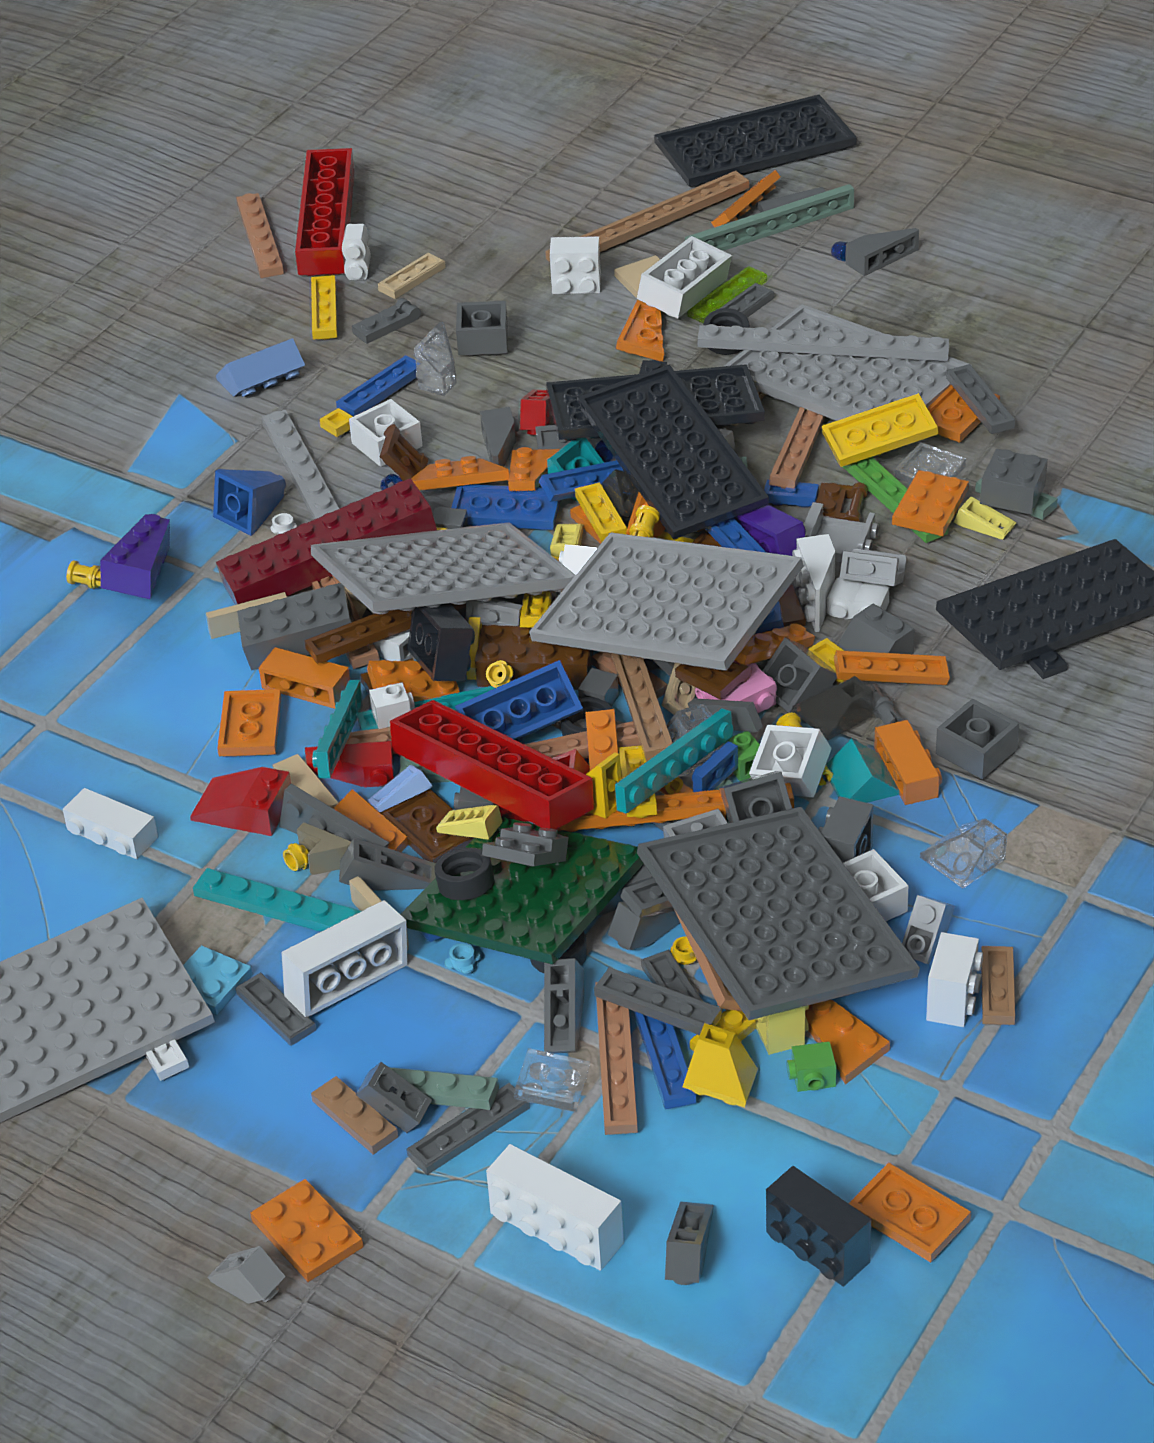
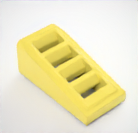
(980, 519)
(565, 535)
(472, 822)

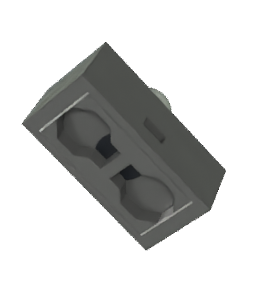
(393, 1097)

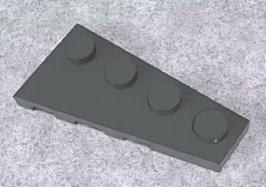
(302, 807)

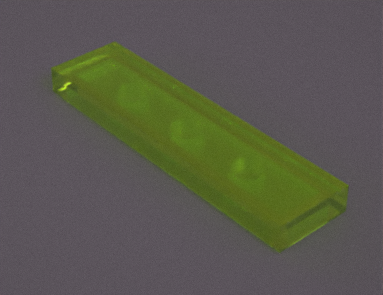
(726, 293)

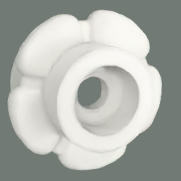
(282, 523)

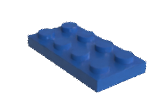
(498, 505)

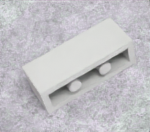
(110, 823)

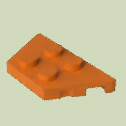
(459, 473)

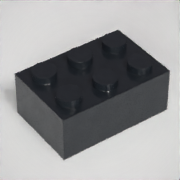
(441, 642)
(818, 1226)

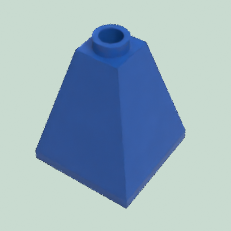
(246, 497)

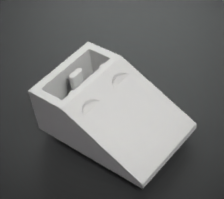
(816, 576)

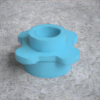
(462, 958)

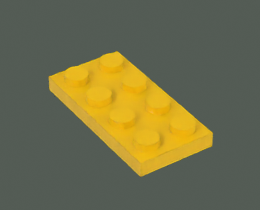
(879, 430)

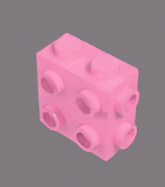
(757, 689)

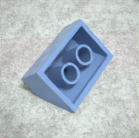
(261, 369)

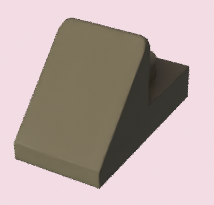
(323, 848)

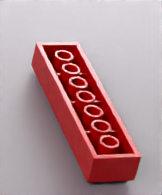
(324, 211)
(492, 765)

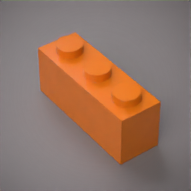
(303, 677)
(907, 762)

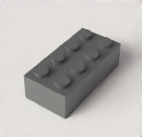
(291, 621)

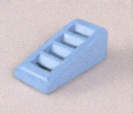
(402, 787)

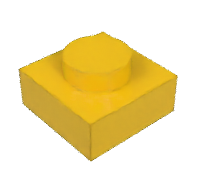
(336, 422)

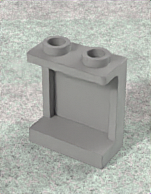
(843, 533)
(873, 567)
(496, 611)

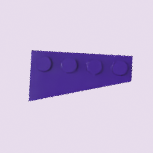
(772, 529)
(137, 558)

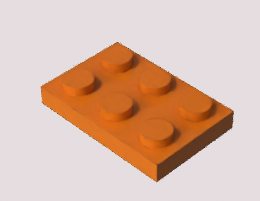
(953, 415)
(930, 503)
(412, 676)
(249, 722)
(911, 1212)
(306, 1230)

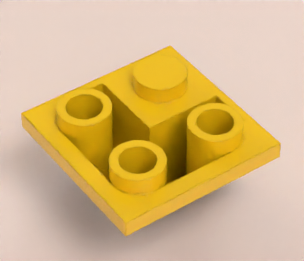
(721, 1067)

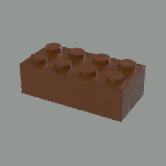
(525, 656)

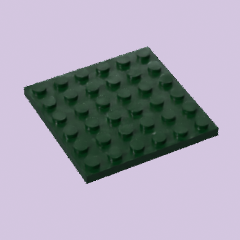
(530, 908)

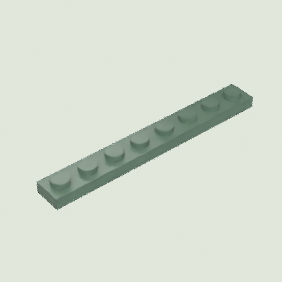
(779, 219)

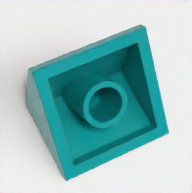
(573, 455)
(861, 774)

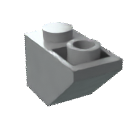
(925, 927)

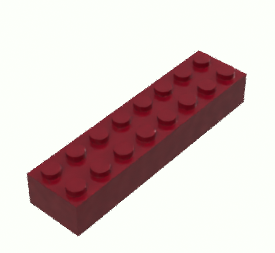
(286, 559)

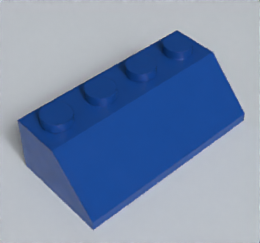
(525, 703)

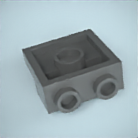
(528, 845)

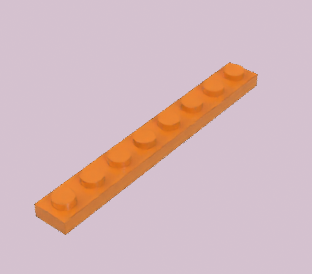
(668, 808)

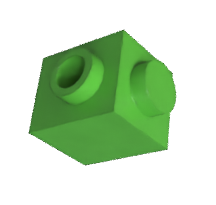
(747, 751)
(812, 1066)

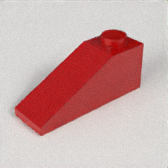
(535, 411)
(361, 764)

